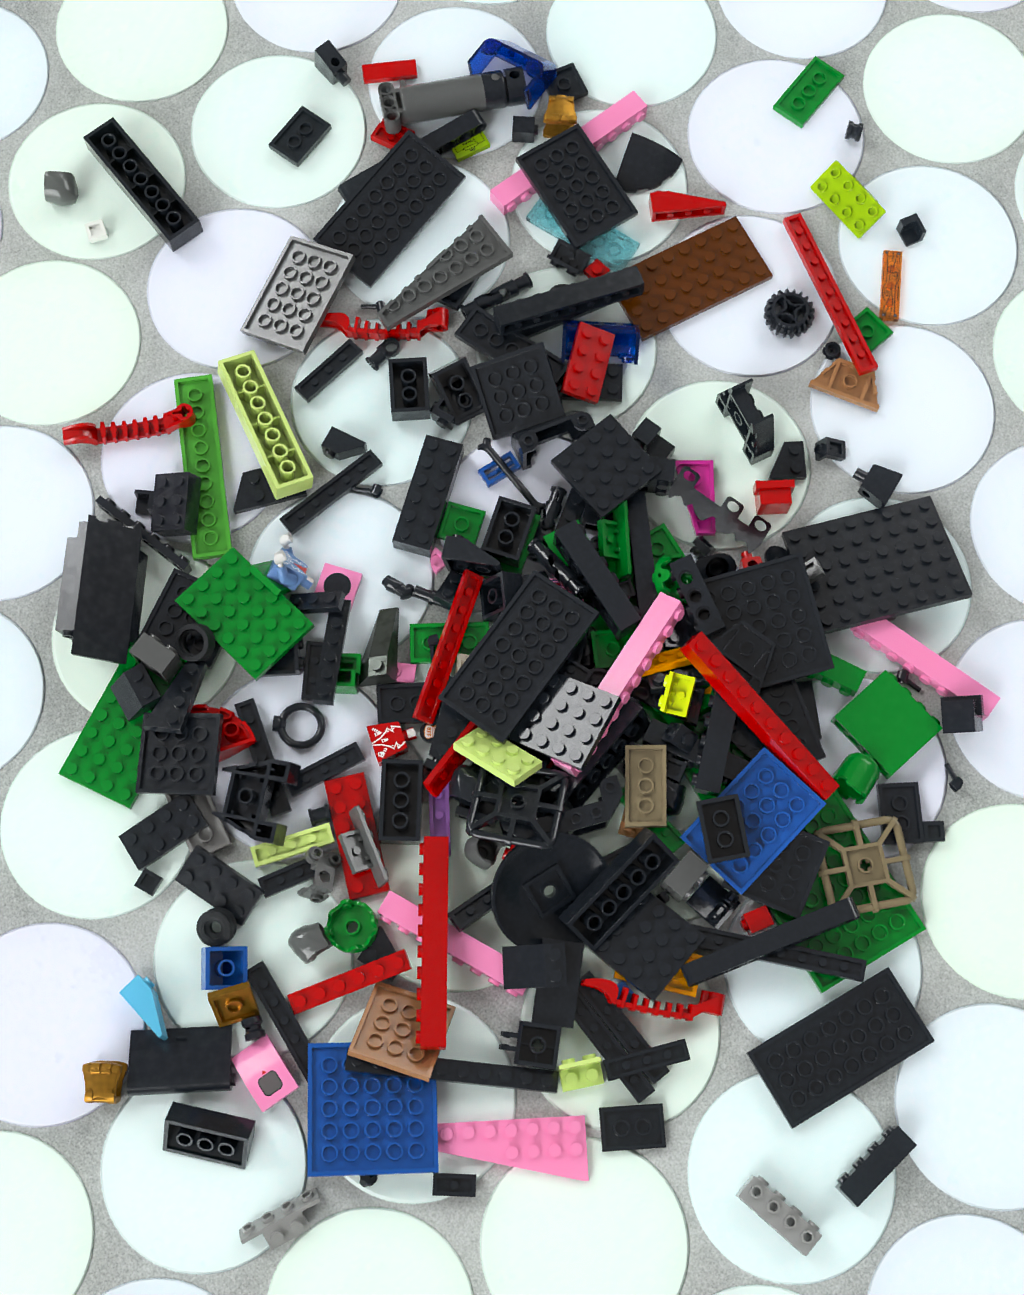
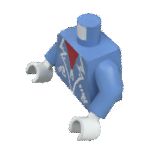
(287, 568)

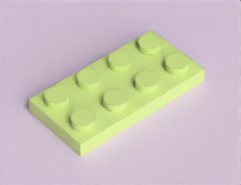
(503, 761)

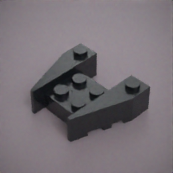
(752, 425)
(251, 795)

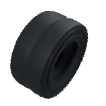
(208, 935)

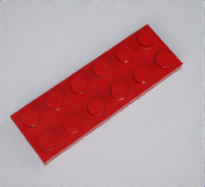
(343, 796)

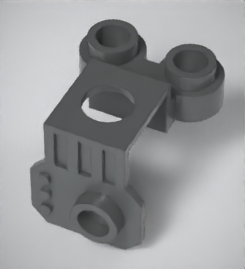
(319, 890)

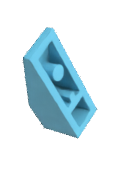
(145, 1002)

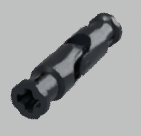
(489, 300)
(550, 512)
(557, 568)

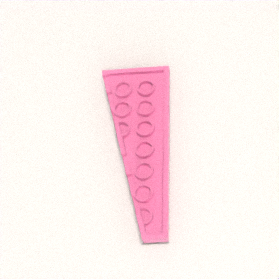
(533, 1144)

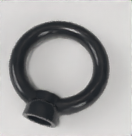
(279, 725)

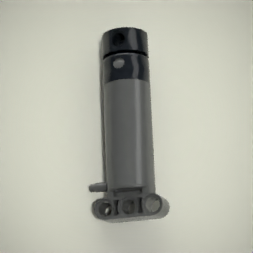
(450, 97)

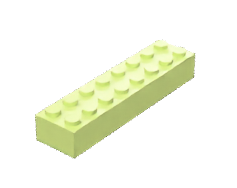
(265, 424)

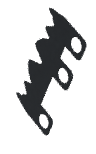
(726, 520)

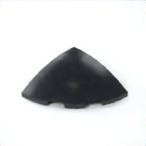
(646, 164)

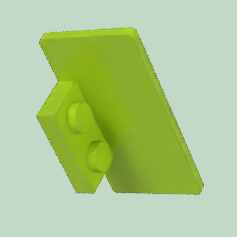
(848, 199)

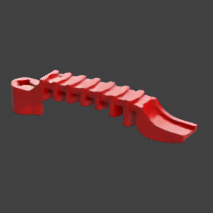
(435, 321)
(90, 434)
(709, 1003)

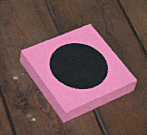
(339, 579)

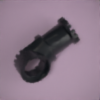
(382, 353)

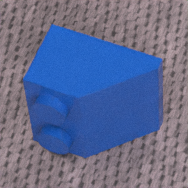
(223, 967)

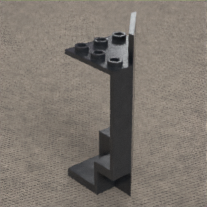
(102, 590)

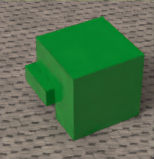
(348, 674)

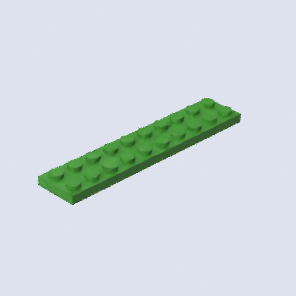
(204, 459)

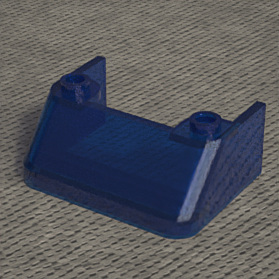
(538, 68)
(624, 345)

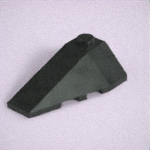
(381, 653)

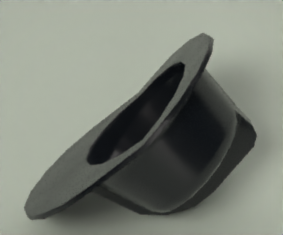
(715, 565)

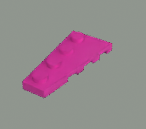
(705, 486)

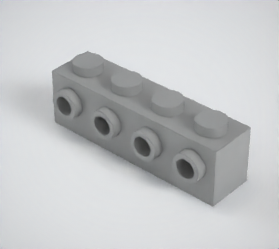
(778, 1215)

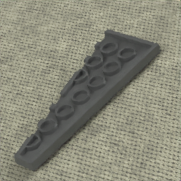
(462, 262)

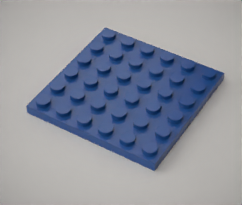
(367, 1120)

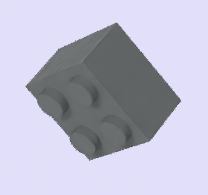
(156, 657)
(683, 877)

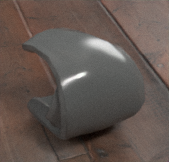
(60, 188)
(482, 852)
(309, 942)

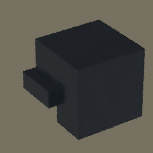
(962, 714)

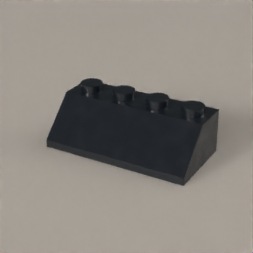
(208, 1135)

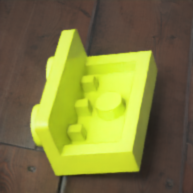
(677, 694)

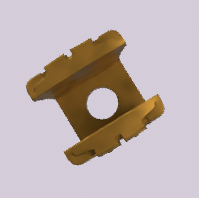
(559, 115)
(104, 1081)

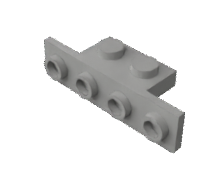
(282, 1223)

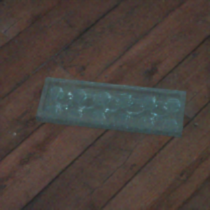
(612, 248)

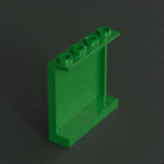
(887, 723)

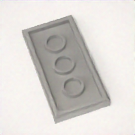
(213, 837)

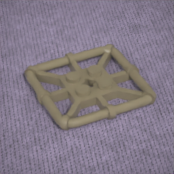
(872, 854)

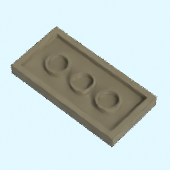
(645, 786)

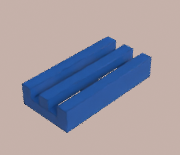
(483, 470)

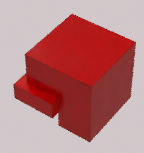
(773, 496)

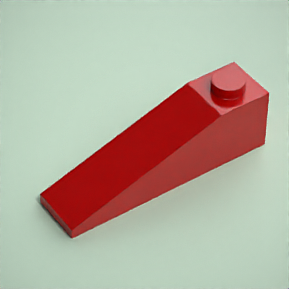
(674, 205)

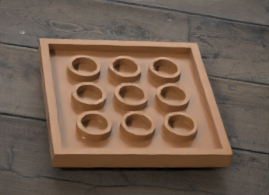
(389, 1033)

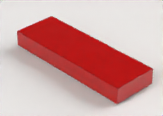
(389, 71)

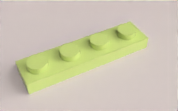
(293, 845)

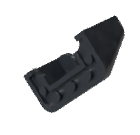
(526, 441)

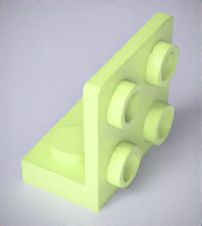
(580, 1073)

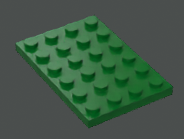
(244, 614)

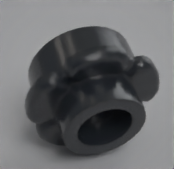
(831, 346)

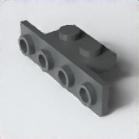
(361, 849)

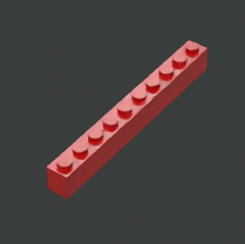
(757, 714)
(434, 943)

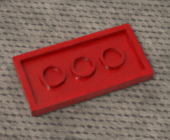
(587, 363)

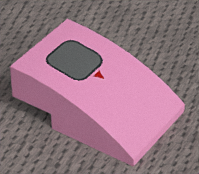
(265, 1073)

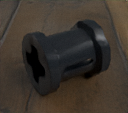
(319, 814)

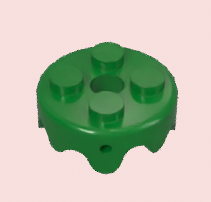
(662, 577)
(339, 920)

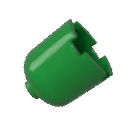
(856, 776)

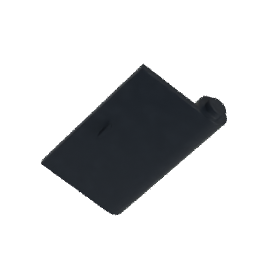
(183, 1063)

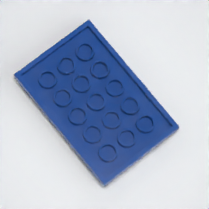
(773, 812)

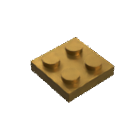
(233, 1004)

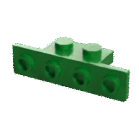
(614, 541)

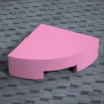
(436, 561)

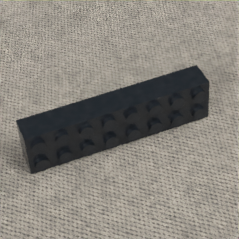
(143, 184)

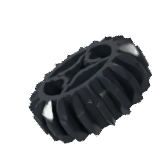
(786, 320)

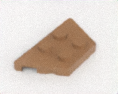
(845, 383)

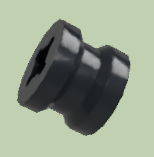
(854, 131)

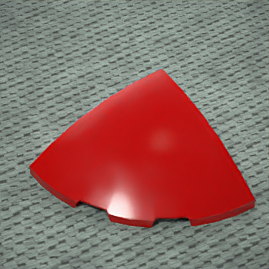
(235, 732)

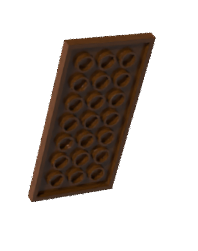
(695, 277)

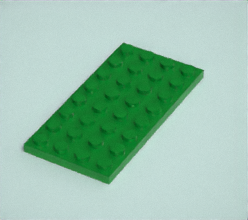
(109, 745)

